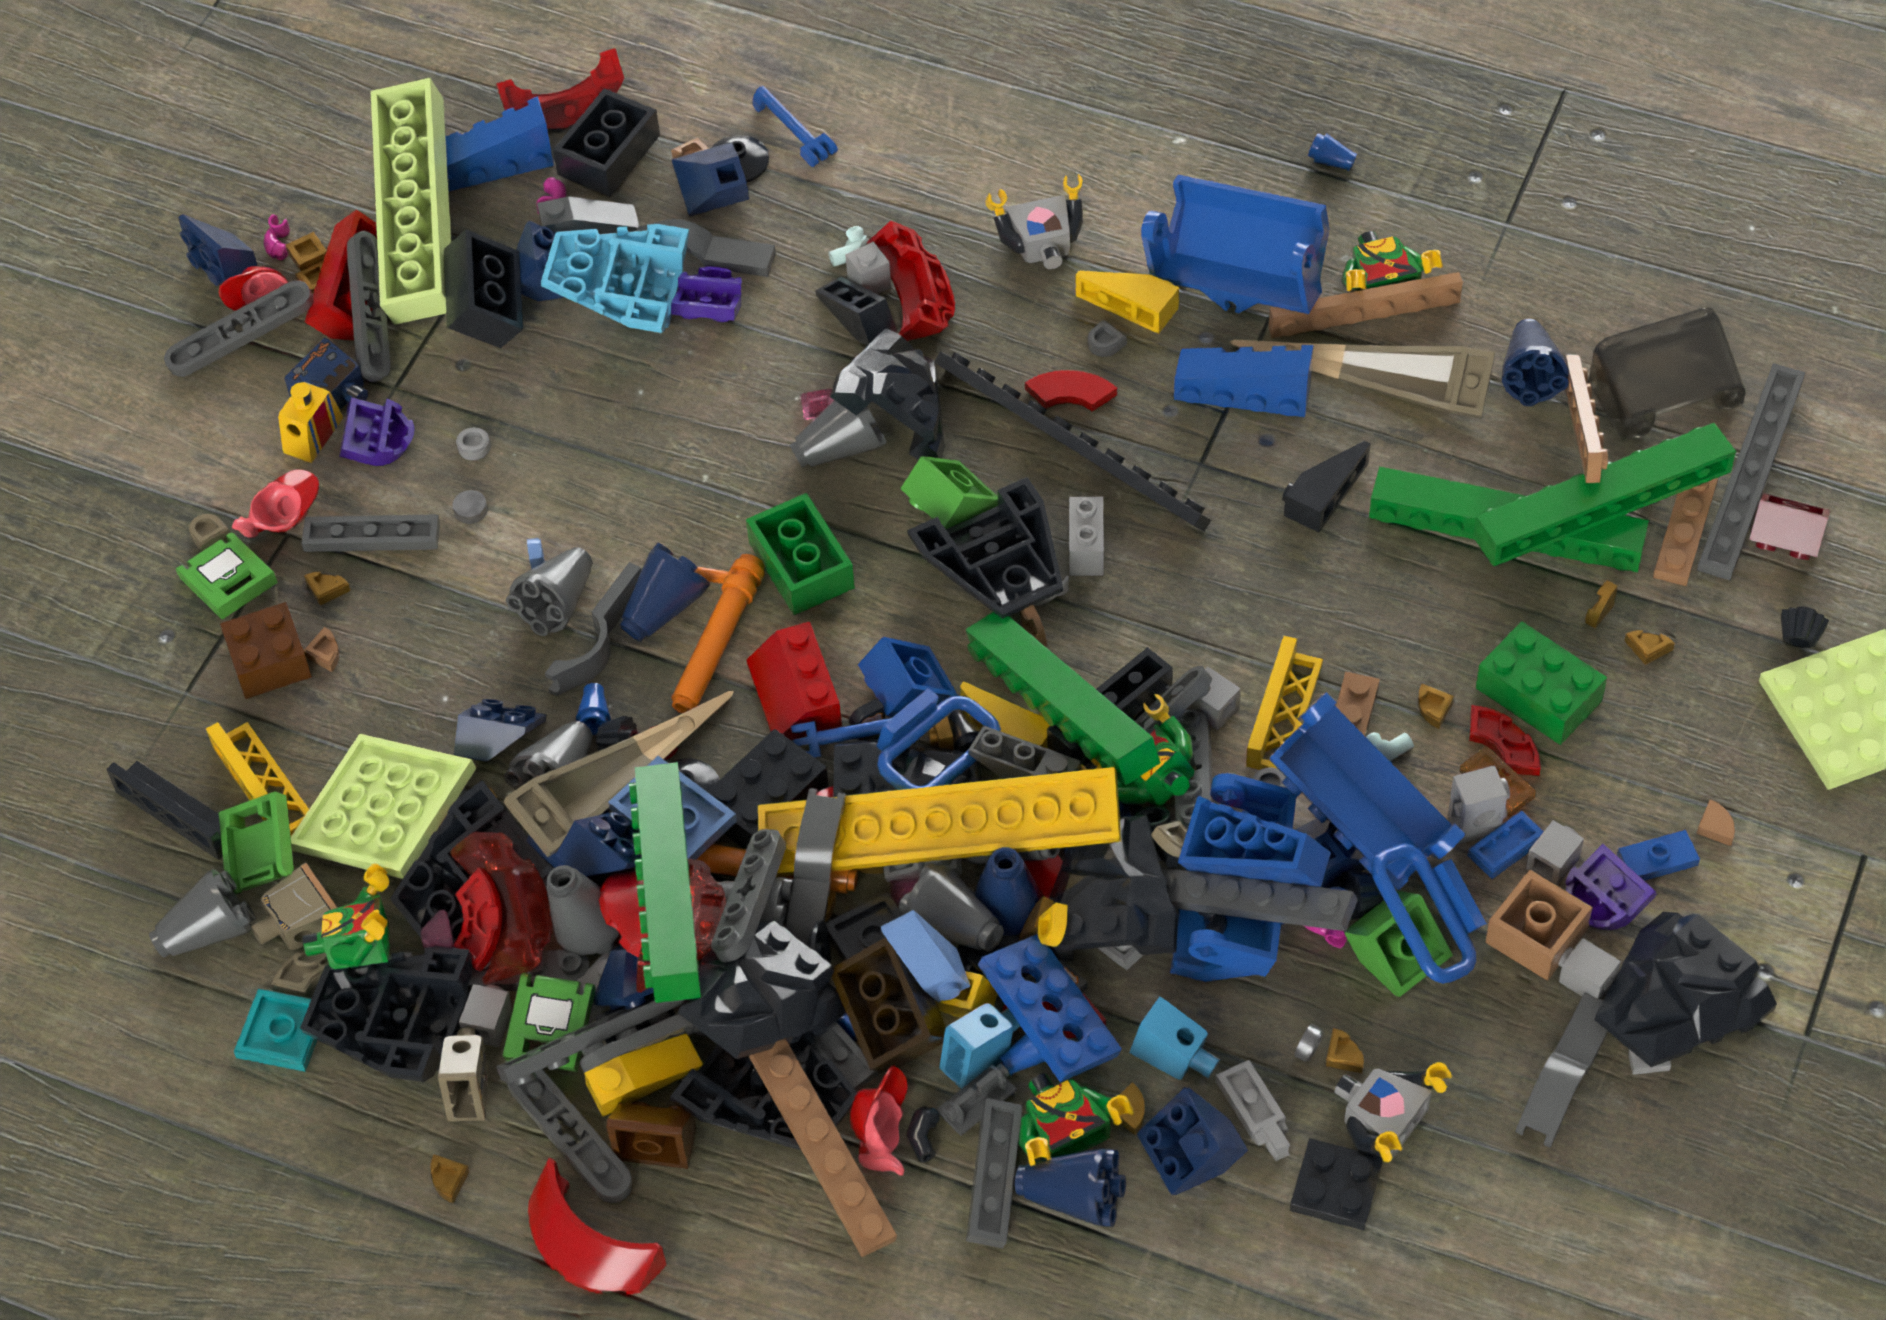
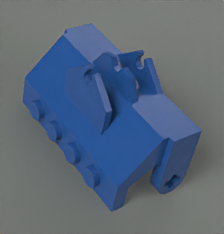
(1239, 245)
(1360, 791)
(1247, 944)

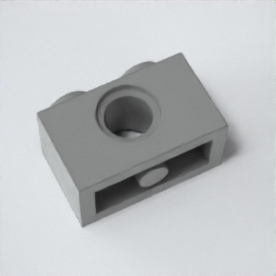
(1086, 536)
(1478, 802)

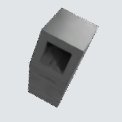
(1016, 757)

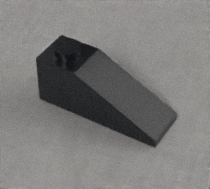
(857, 309)
(1324, 486)

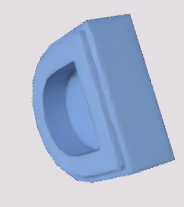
(535, 552)

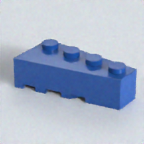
(499, 148)
(1246, 379)
(1248, 847)

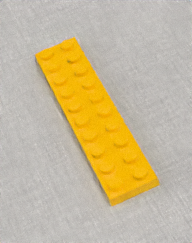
(962, 820)

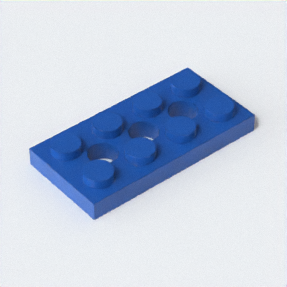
(1044, 1026)

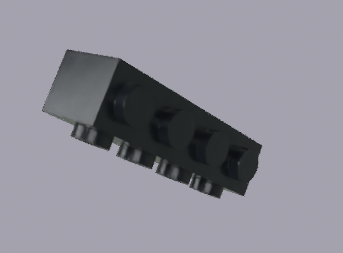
(1127, 690)

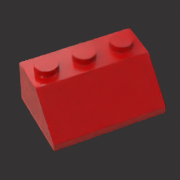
(794, 682)

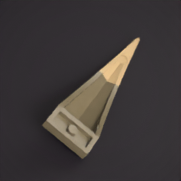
(1431, 376)
(584, 787)

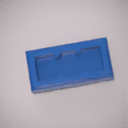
(1505, 845)
(1660, 855)

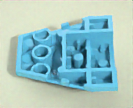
(620, 273)

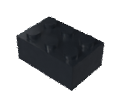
(606, 142)
(483, 289)
(767, 775)

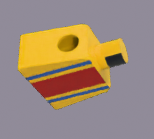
(308, 421)

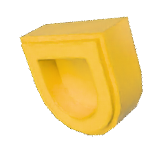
(1053, 925)

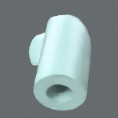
(855, 240)
(1392, 748)

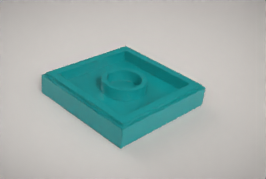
(274, 1032)

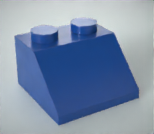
(903, 671)

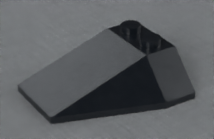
(999, 555)

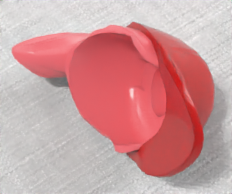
(250, 286)
(280, 504)
(876, 1121)

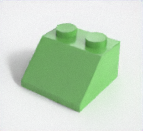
(947, 491)
(1384, 949)

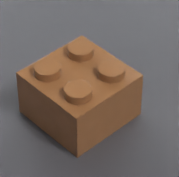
(1538, 924)

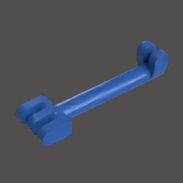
(812, 146)
(815, 739)

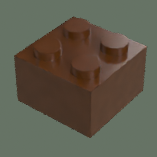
(265, 650)

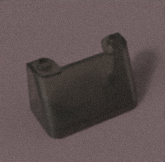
(1664, 370)

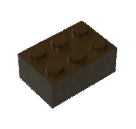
(887, 1007)

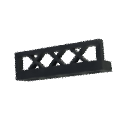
(169, 805)

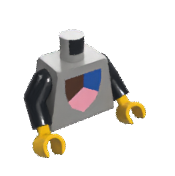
(1041, 227)
(1388, 1106)

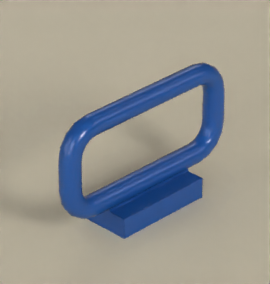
(916, 721)
(1449, 897)

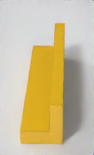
(1273, 701)
(239, 764)

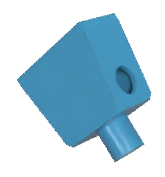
(1172, 1042)
(976, 1043)

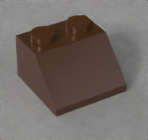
(652, 1134)

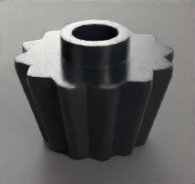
(1802, 626)
(615, 732)
(1364, 889)

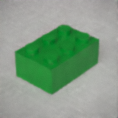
(800, 553)
(1541, 682)

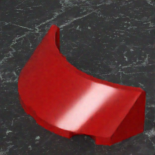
(567, 106)
(919, 281)
(621, 907)
(579, 1251)

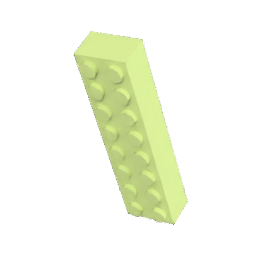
(411, 199)

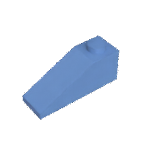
(927, 956)

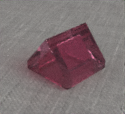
(814, 402)
(437, 931)

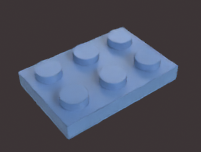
(704, 815)

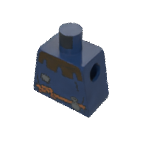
(331, 370)

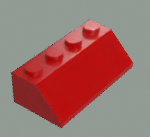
(332, 296)

